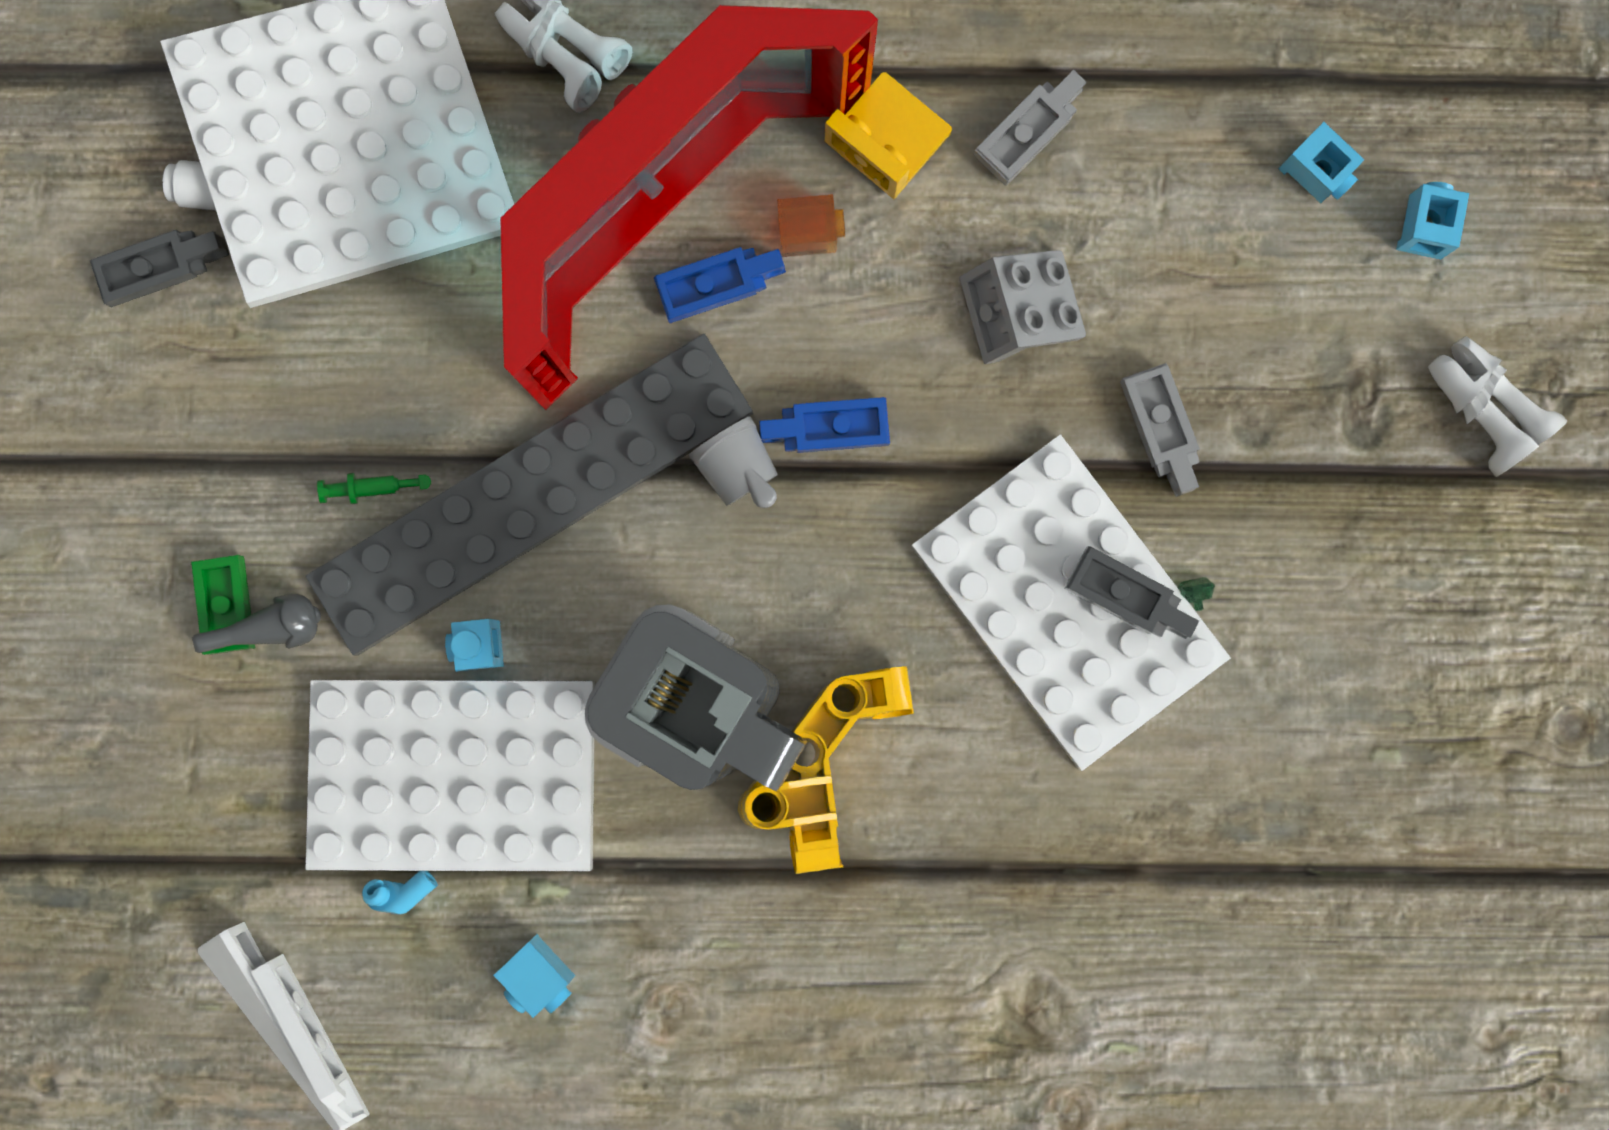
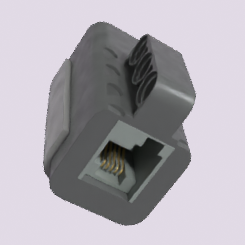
(690, 704)

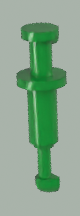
(368, 487)

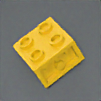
(887, 134)

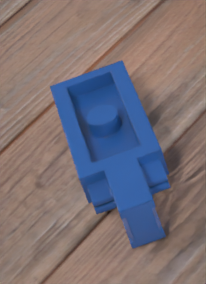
(716, 281)
(830, 426)

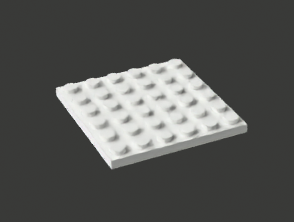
(338, 140)

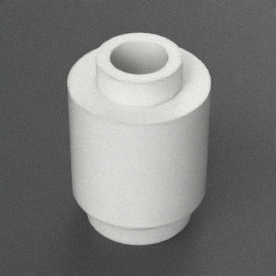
(187, 185)

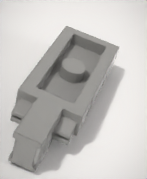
(1029, 128)
(1163, 426)

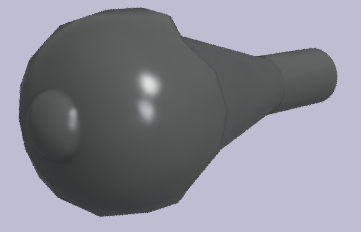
(287, 621)

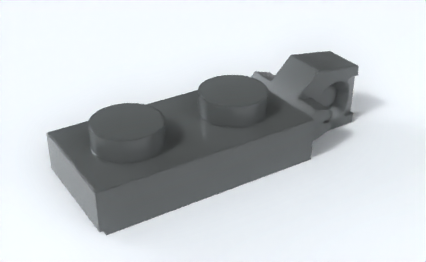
(155, 264)
(1129, 595)

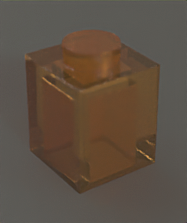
(809, 225)

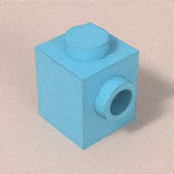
(535, 978)

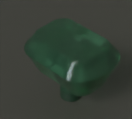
(1197, 590)

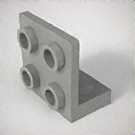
(1021, 304)

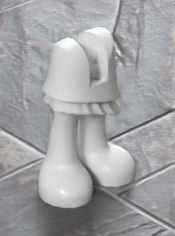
(540, 41)
(1470, 386)

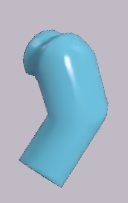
(398, 897)

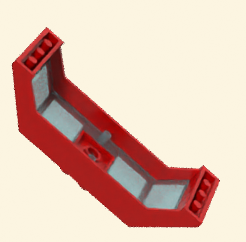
(654, 153)

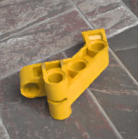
(807, 795)

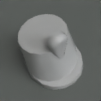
(737, 464)

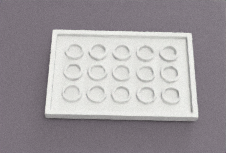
(1073, 662)
(449, 776)

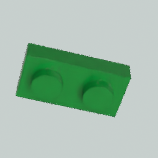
(221, 596)

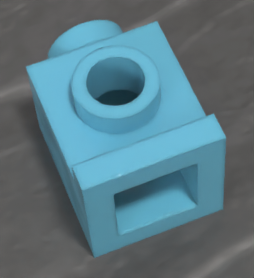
(1331, 153)
(1447, 211)
(475, 645)

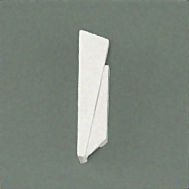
(286, 1021)

